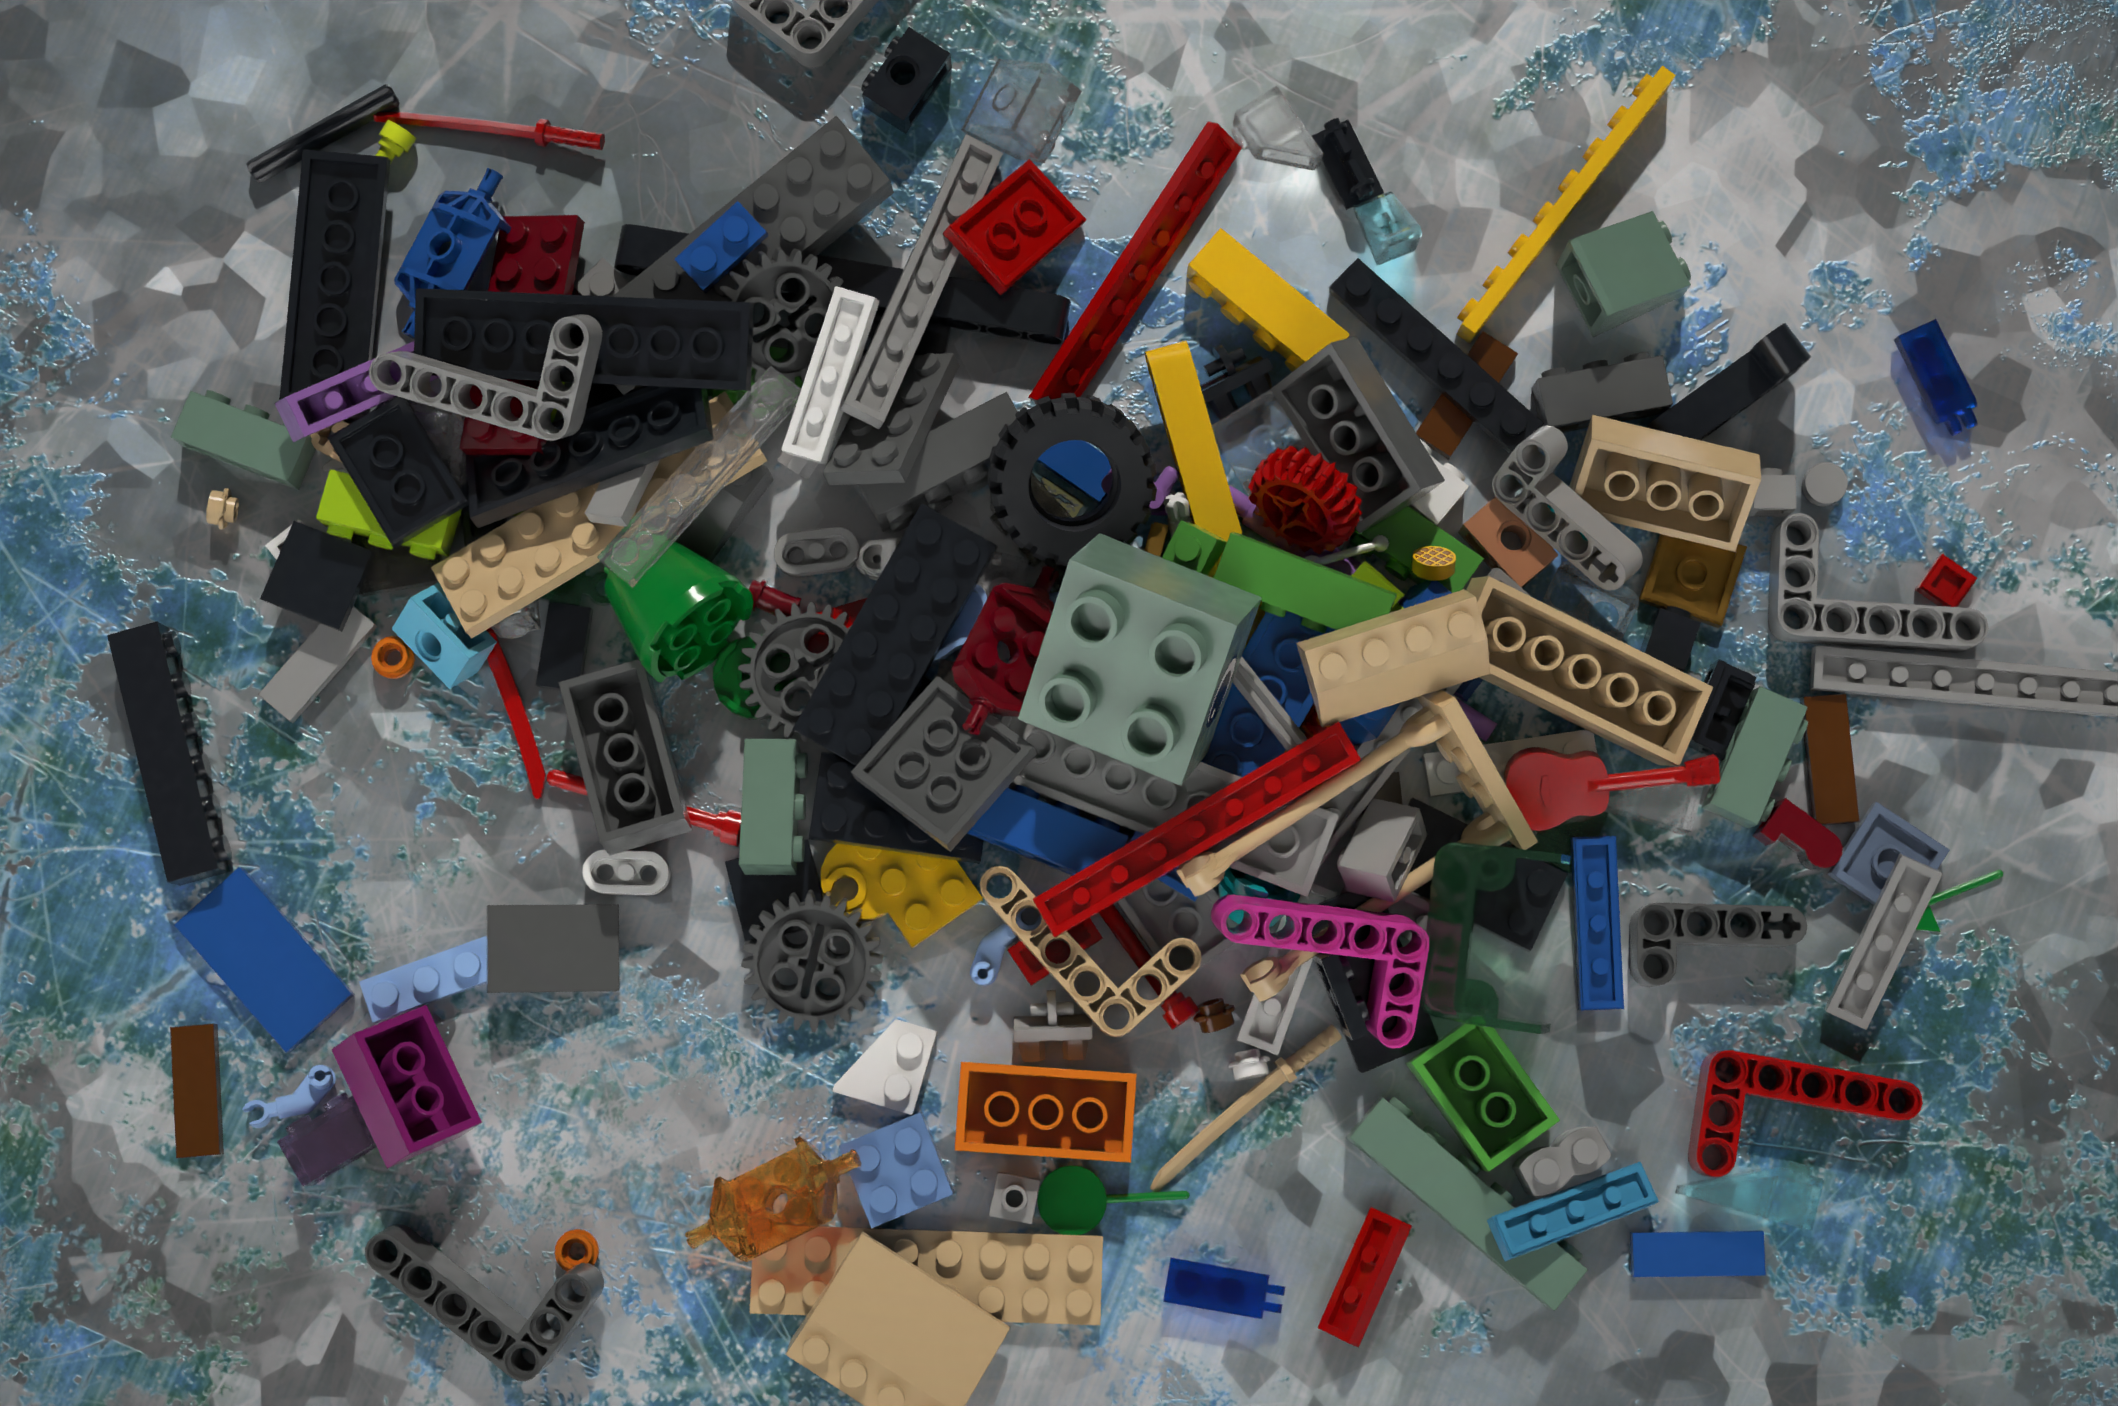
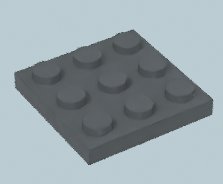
(938, 769)

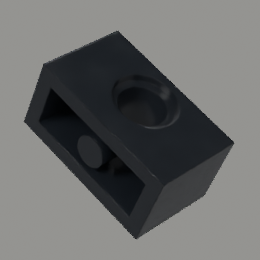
(903, 103)

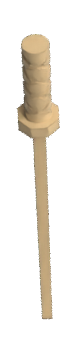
(1284, 1071)

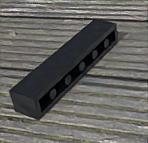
(169, 753)

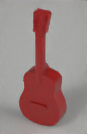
(1559, 786)

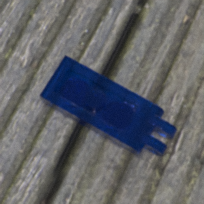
(1938, 376)
(1220, 1288)

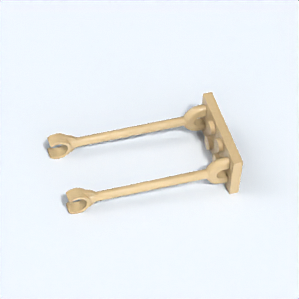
(1458, 742)

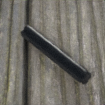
(322, 133)

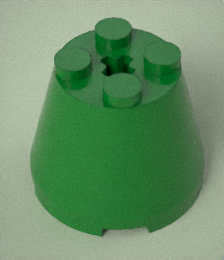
(679, 612)

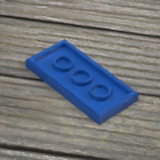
(264, 959)

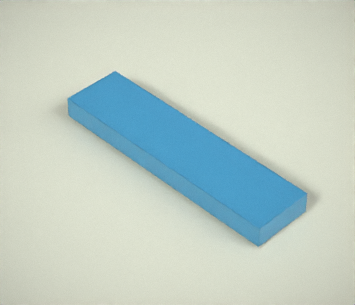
(1572, 1211)

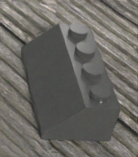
(1355, 421)

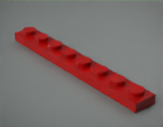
(1139, 265)
(1197, 829)

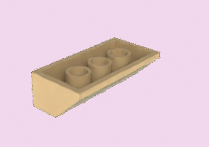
(1395, 657)

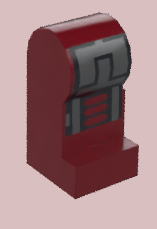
(1814, 843)

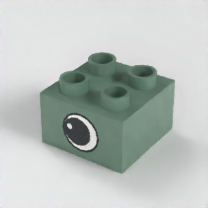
(1138, 658)

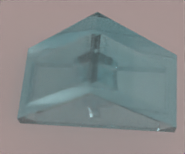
(1387, 227)

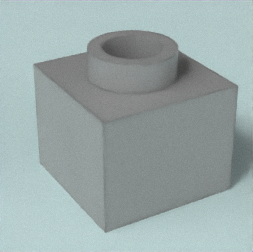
(1774, 495)
(1027, 1186)

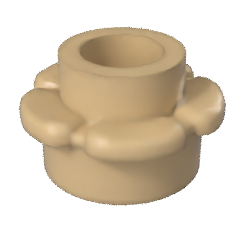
(222, 508)

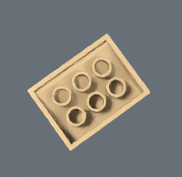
(895, 1333)

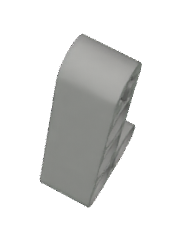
(1608, 555)

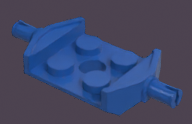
(469, 224)

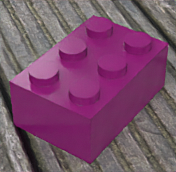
(406, 1086)

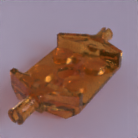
(743, 1206)

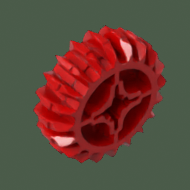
(1305, 499)

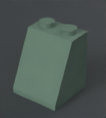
(1623, 272)

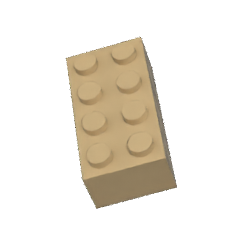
(1666, 482)

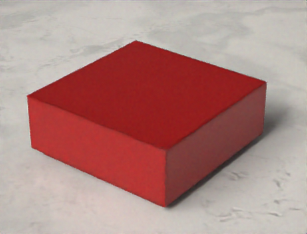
(1946, 582)

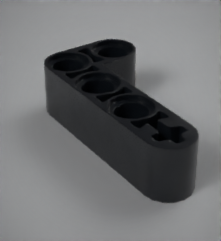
(1735, 387)

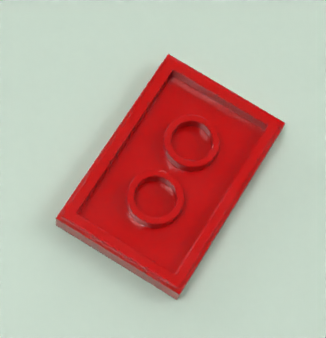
(1014, 226)

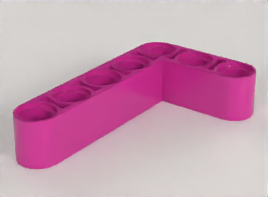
(1339, 940)

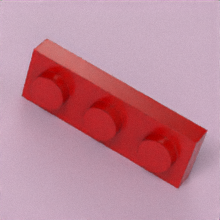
(1364, 1277)

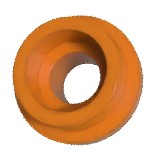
(380, 655)
(565, 1242)

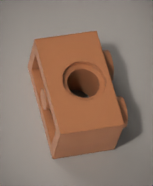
(1484, 537)

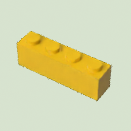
(1261, 301)

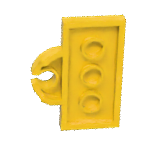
(913, 889)

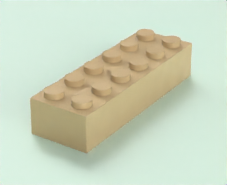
(1588, 675)

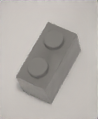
(1382, 849)

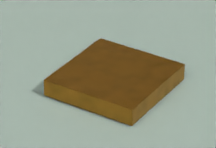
(1692, 578)

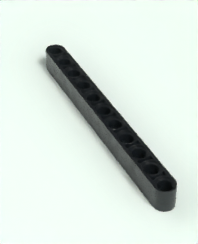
(962, 303)

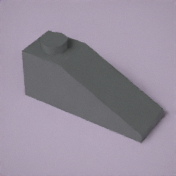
(725, 513)

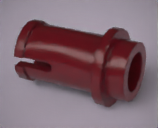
(770, 599)

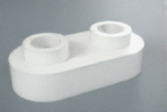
(627, 872)

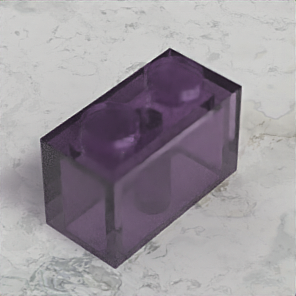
(327, 1142)

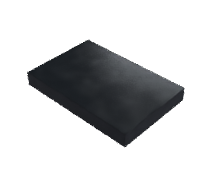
(398, 471)

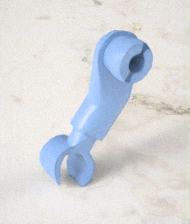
(991, 951)
(302, 1101)

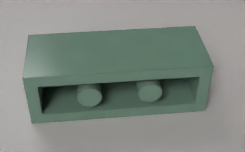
(242, 438)
(1756, 758)
(772, 807)

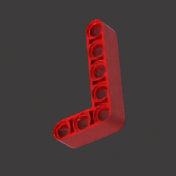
(1786, 1089)

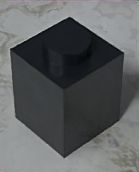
(1671, 636)

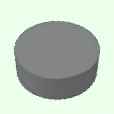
(1824, 484)

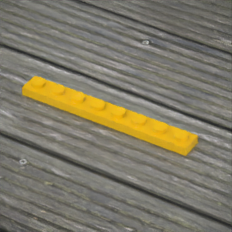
(1574, 189)

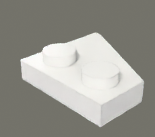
(891, 1068)

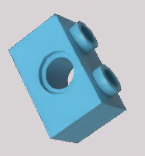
(438, 638)

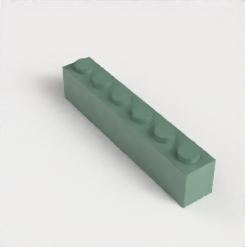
(1460, 1197)

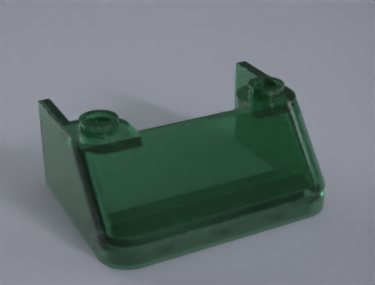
(1456, 878)

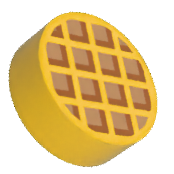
(1433, 563)

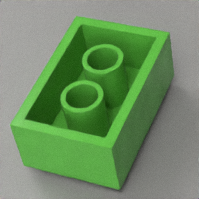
(1482, 1093)

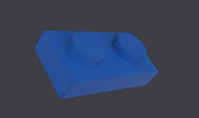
(721, 247)

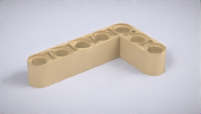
(1081, 962)

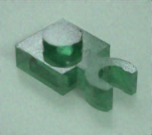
(572, 590)

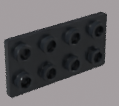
(1348, 987)

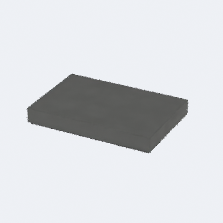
(552, 948)

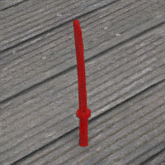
(542, 132)
(518, 717)

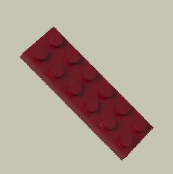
(532, 258)

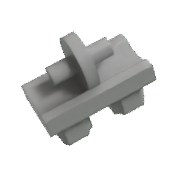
(1052, 1023)

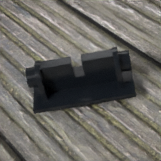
(1347, 163)

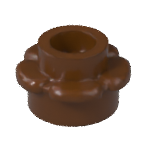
(1214, 1015)

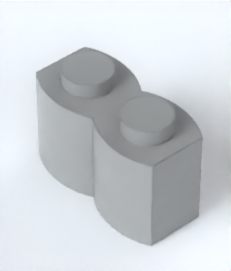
(1571, 1153)

